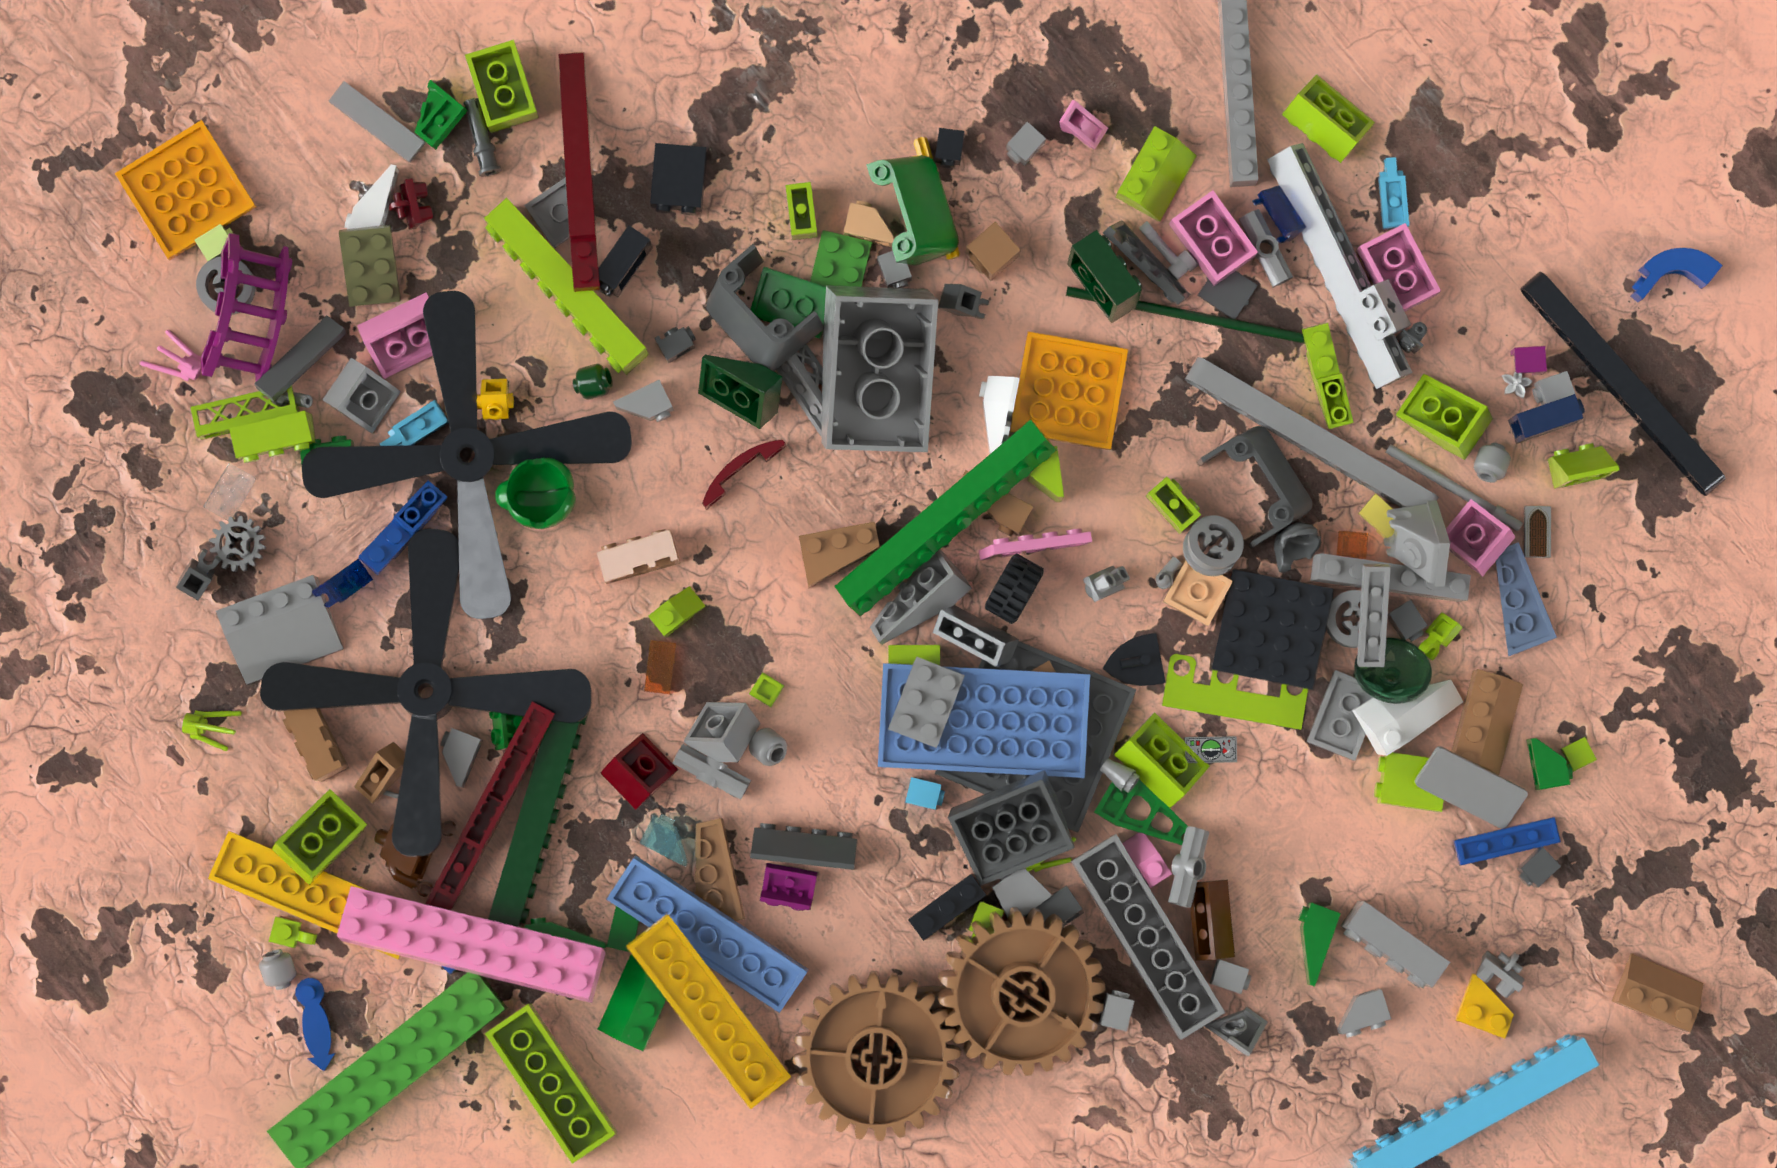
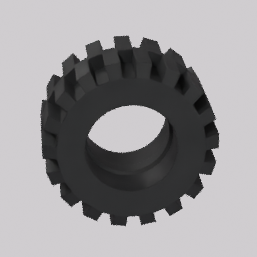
(1014, 588)

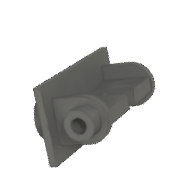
(1410, 340)

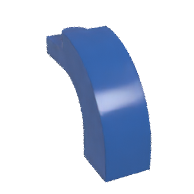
(1687, 262)

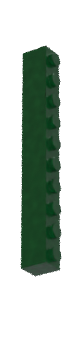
(534, 823)

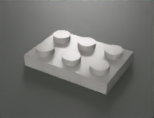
(926, 702)
(1335, 723)

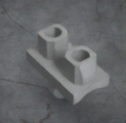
(1105, 582)
(1503, 969)

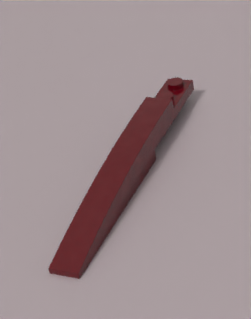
(578, 172)
(491, 807)

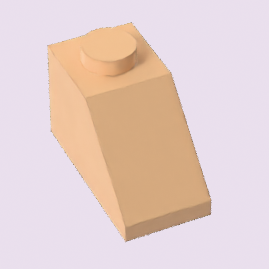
(866, 224)

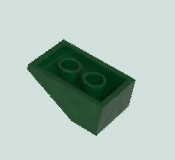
(741, 388)

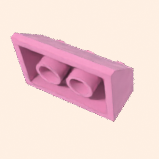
(397, 337)

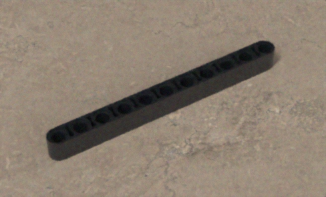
(1622, 383)

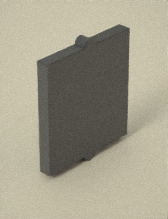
(1229, 294)

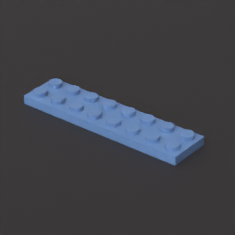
(714, 935)

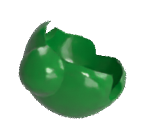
(538, 493)

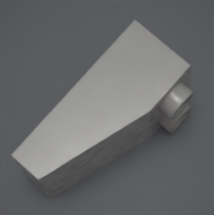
(878, 368)

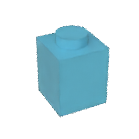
(924, 794)

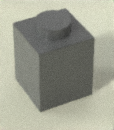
(1407, 621)
(1537, 868)

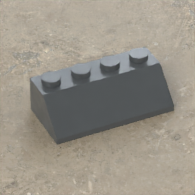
(804, 848)

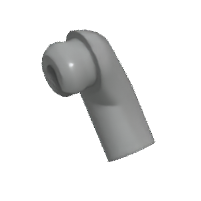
(302, 400)

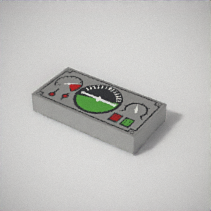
(1212, 749)

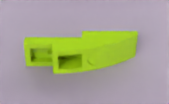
(1326, 376)

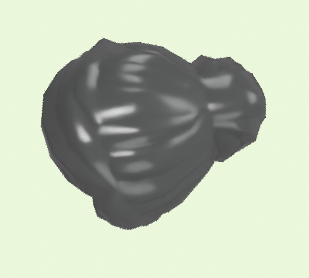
(1295, 543)

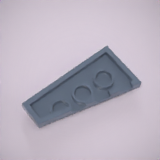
(1522, 607)

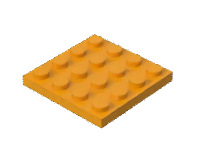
(185, 189)
(1070, 389)

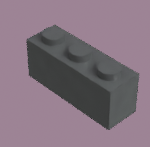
(975, 635)

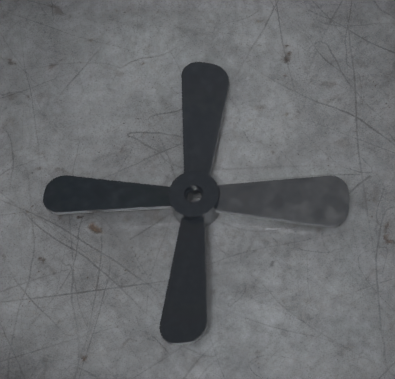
(452, 339)
(433, 584)

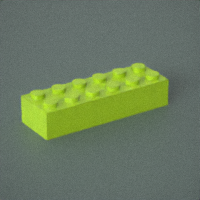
(551, 1083)

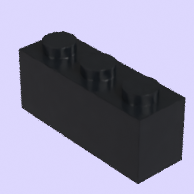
(947, 907)

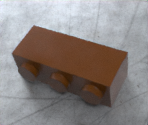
(1212, 921)

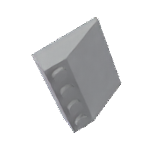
(279, 628)

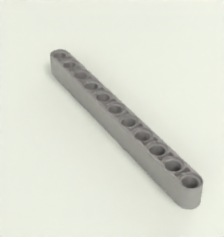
(1307, 435)

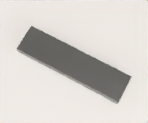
(300, 358)

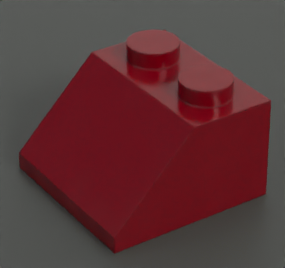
(639, 771)

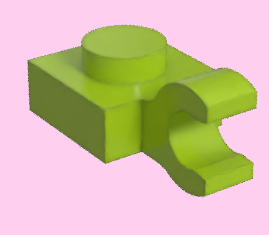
(1440, 632)
(288, 932)

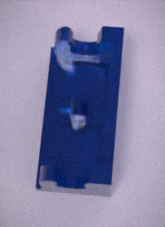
(1281, 212)
(344, 583)

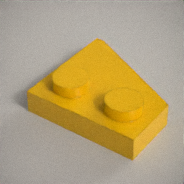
(1484, 1009)

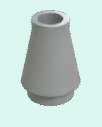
(1122, 776)

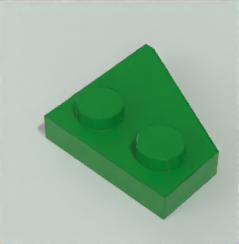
(438, 116)

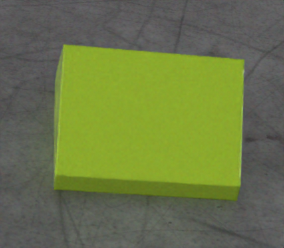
(1048, 477)

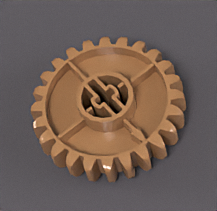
(1045, 1026)
(880, 1100)

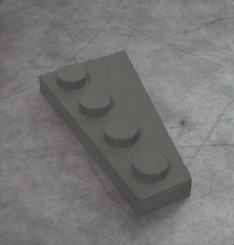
(1142, 257)

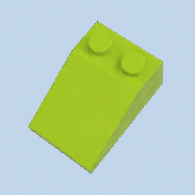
(1445, 416)
(1580, 466)

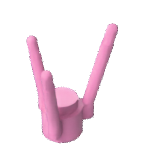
(189, 366)

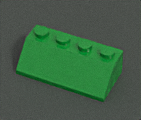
(633, 1007)

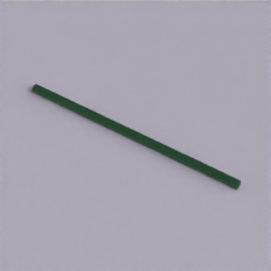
(1202, 318)

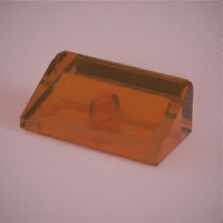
(1352, 544)

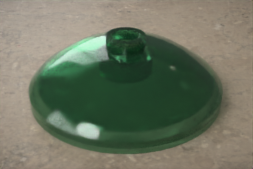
(1403, 665)

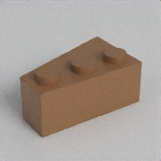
(836, 549)
(315, 743)

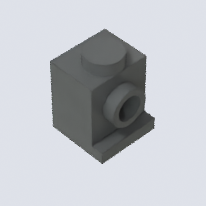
(676, 343)

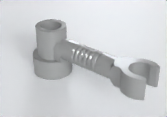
(1179, 264)

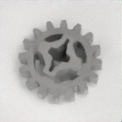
(247, 537)

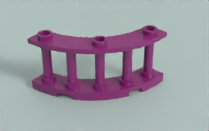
(228, 304)

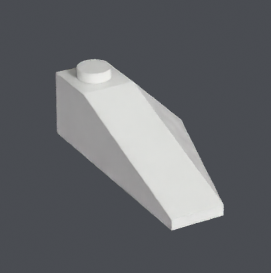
(998, 407)
(1395, 725)

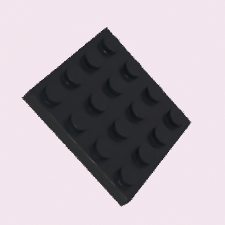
(1273, 629)

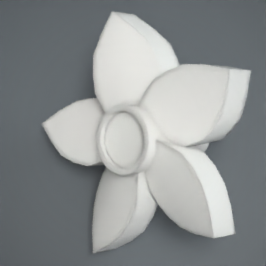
(1516, 384)

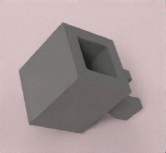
(962, 301)
(197, 576)

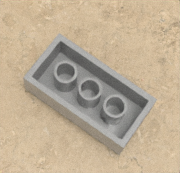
(1395, 944)

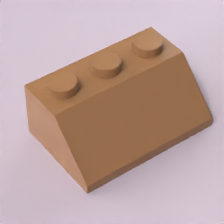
(1659, 993)

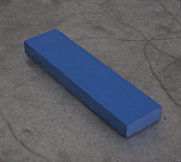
(1507, 841)

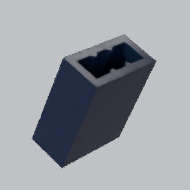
(1546, 418)

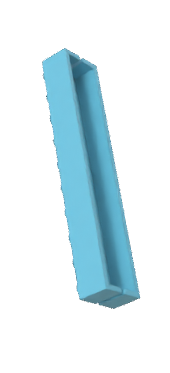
(1480, 1106)

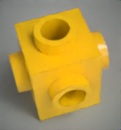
(495, 399)

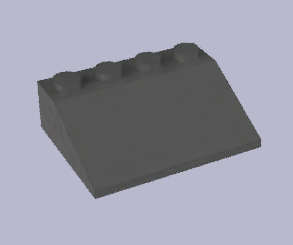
(1011, 828)

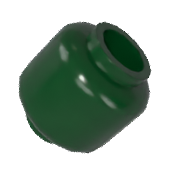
(592, 381)

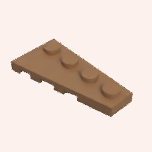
(715, 870)

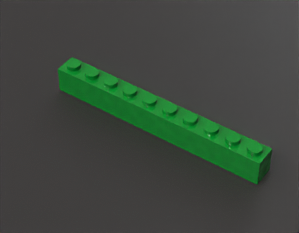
(945, 518)

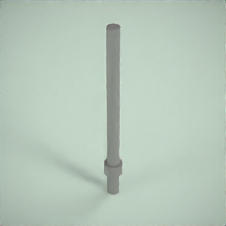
(1497, 511)

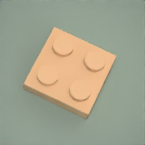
(1197, 594)

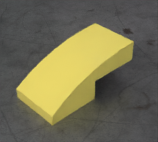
(1376, 515)

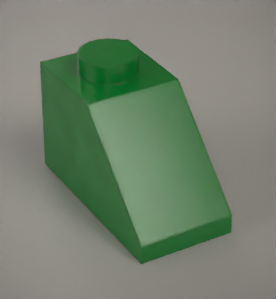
(1547, 766)

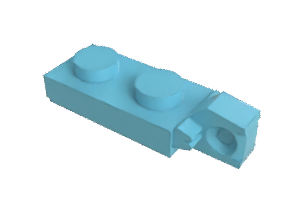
(1393, 196)
(417, 426)

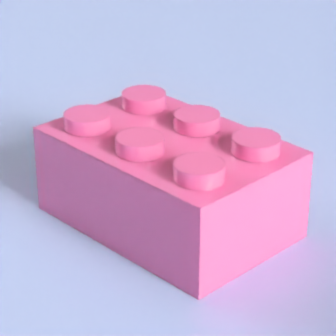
(1213, 238)
(1399, 260)

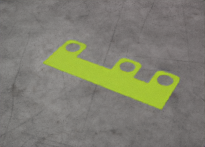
(1226, 701)

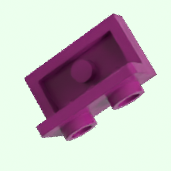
(788, 887)

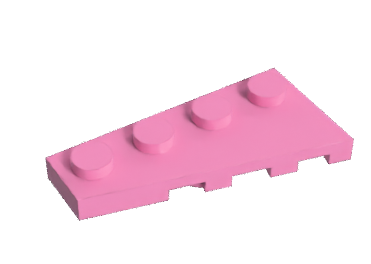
(1027, 543)

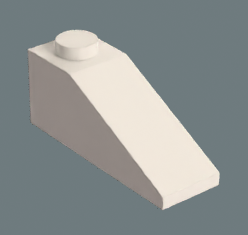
(373, 206)

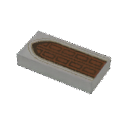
(1537, 531)

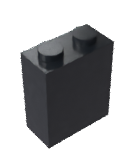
(678, 178)

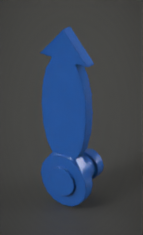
(315, 1022)

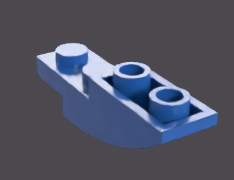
(405, 524)

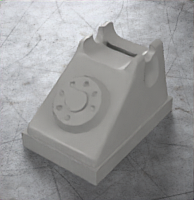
(1420, 541)

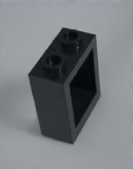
(623, 261)

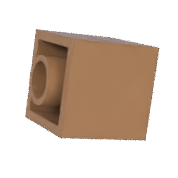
(992, 251)

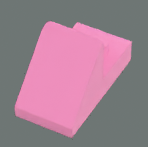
(1082, 125)

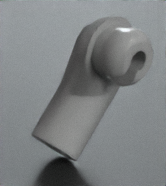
(1166, 575)

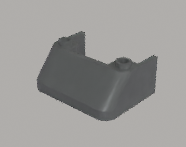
(760, 343)
(1293, 497)

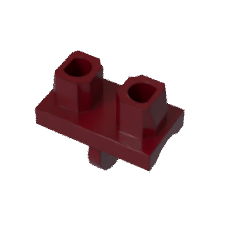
(410, 193)

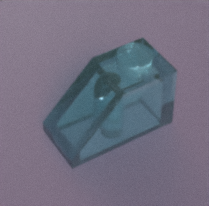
(665, 839)

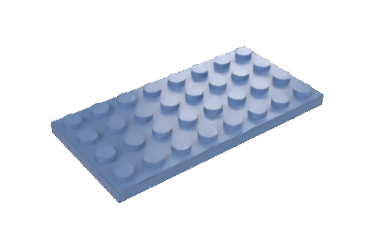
(997, 724)

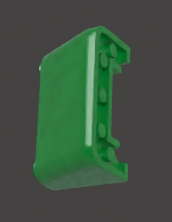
(923, 208)

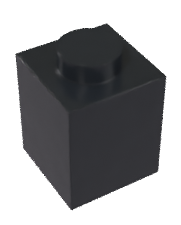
(949, 147)

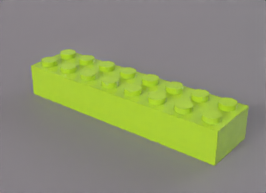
(556, 279)

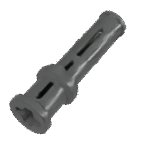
(483, 147)

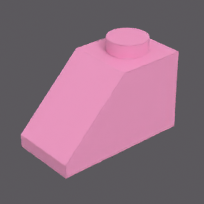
(1146, 859)

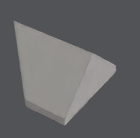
(1239, 1029)

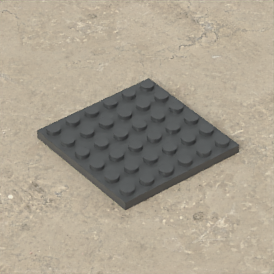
(1106, 714)

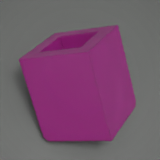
(1530, 360)

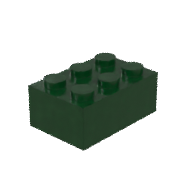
(1104, 276)

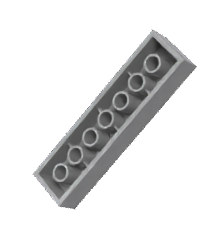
(1147, 937)

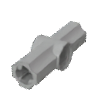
(1258, 233)
(711, 771)
(1188, 867)

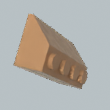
(1487, 719)

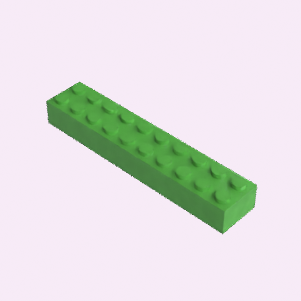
(387, 1070)

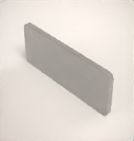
(1471, 787)

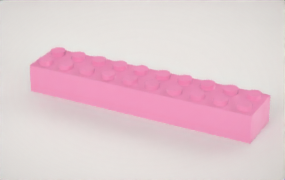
(471, 944)

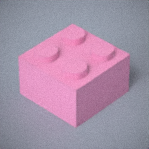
(1478, 537)

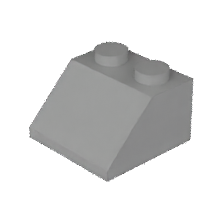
(361, 395)
(723, 730)

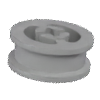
(207, 272)
(1207, 532)
(1351, 597)

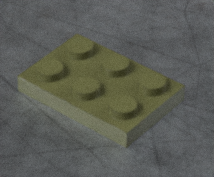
(369, 265)

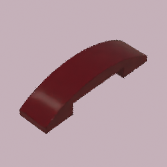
(766, 450)

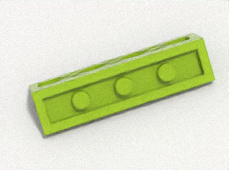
(219, 428)

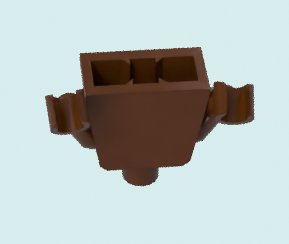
(405, 868)

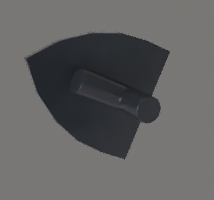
(1137, 662)

